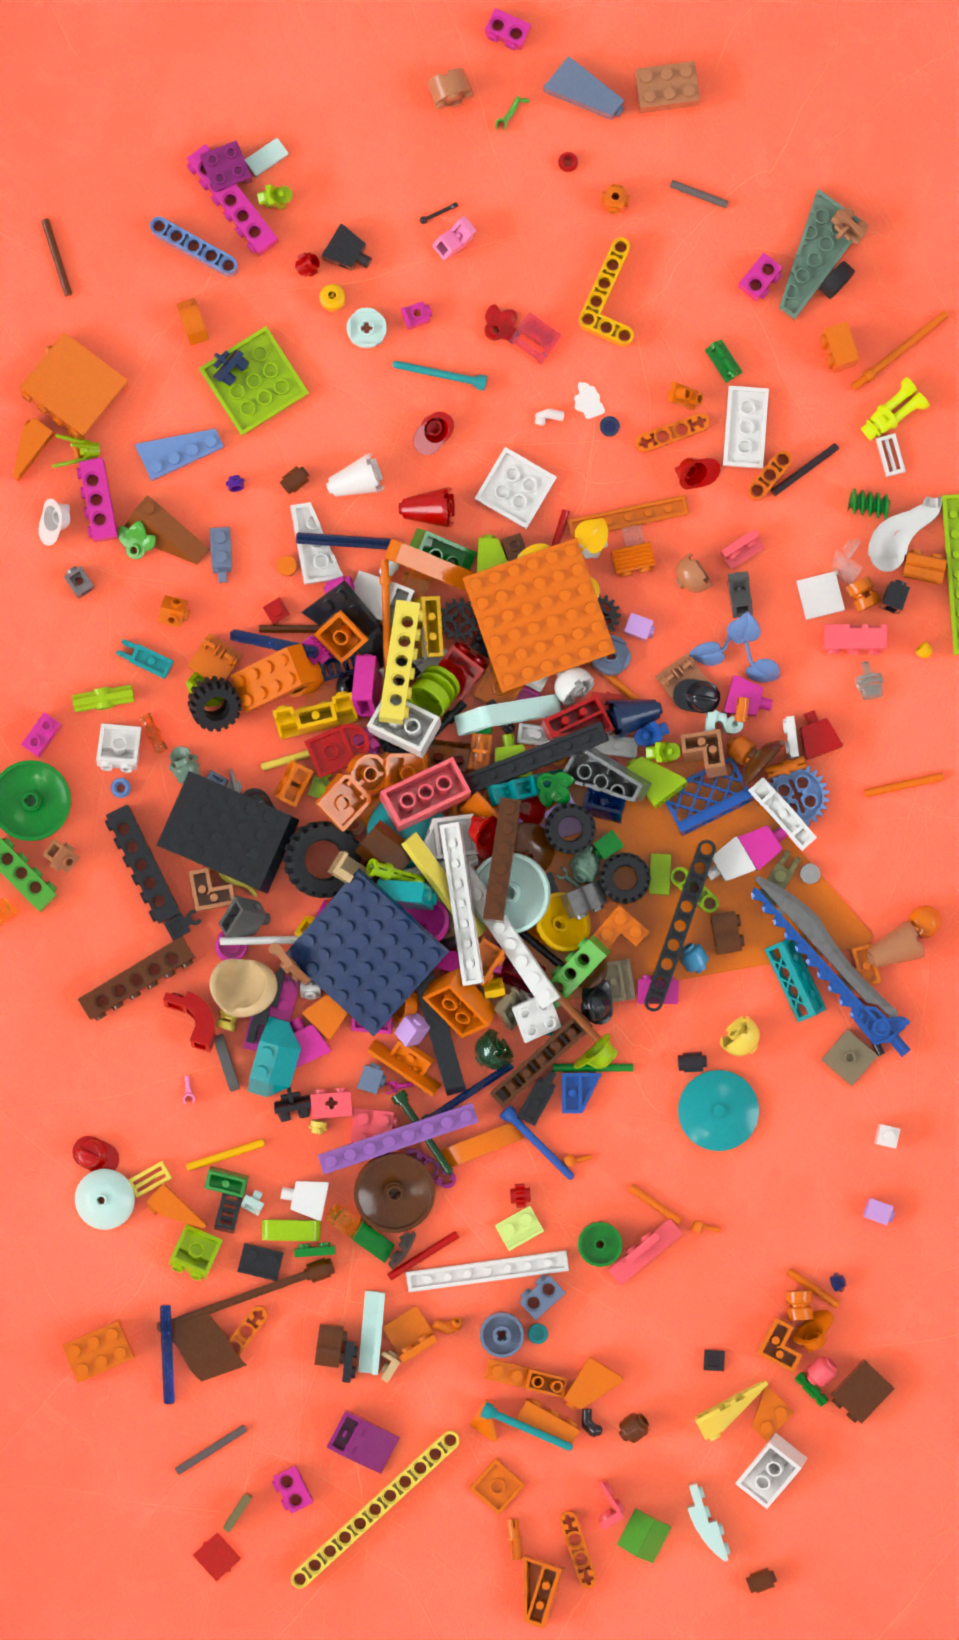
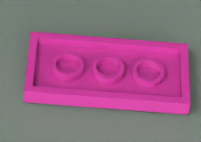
(284, 1011)

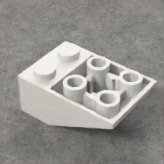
(370, 593)

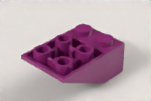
(362, 1441)

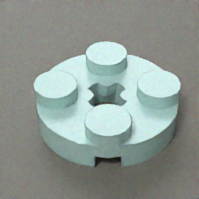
(358, 320)

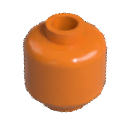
(739, 749)

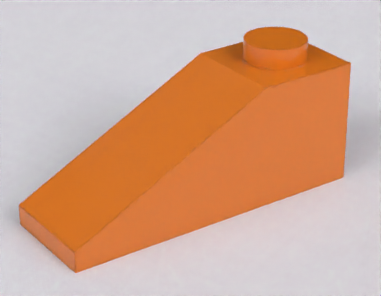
(32, 442)
(171, 1206)

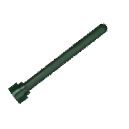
(401, 1100)

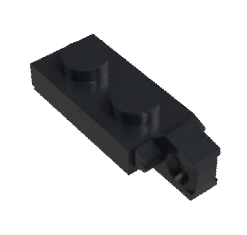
(537, 1099)

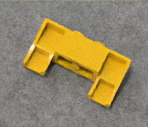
(316, 717)

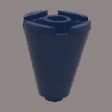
(632, 714)

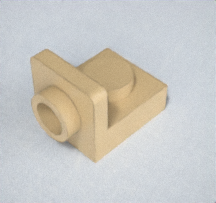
(389, 1369)

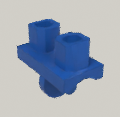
(650, 734)

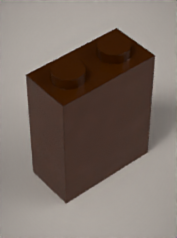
(861, 1392)

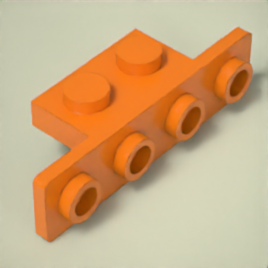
(408, 1062)

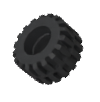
(225, 714)
(582, 841)
(637, 865)

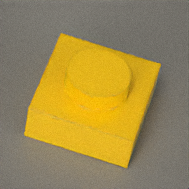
(494, 988)

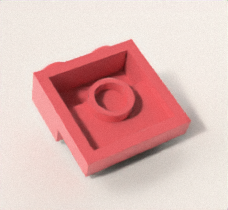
(371, 1122)

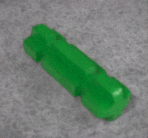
(812, 1391)

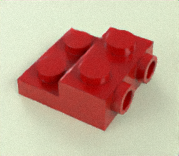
(463, 666)

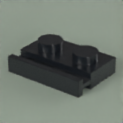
(260, 1262)

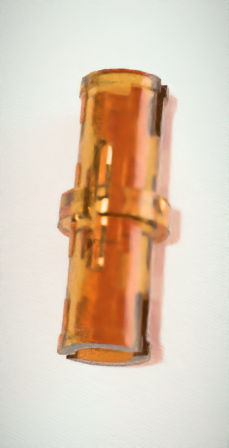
(153, 733)

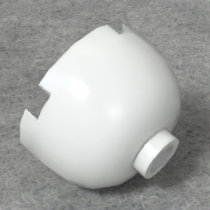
(572, 684)

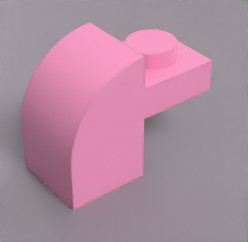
(454, 239)

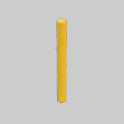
(225, 1154)

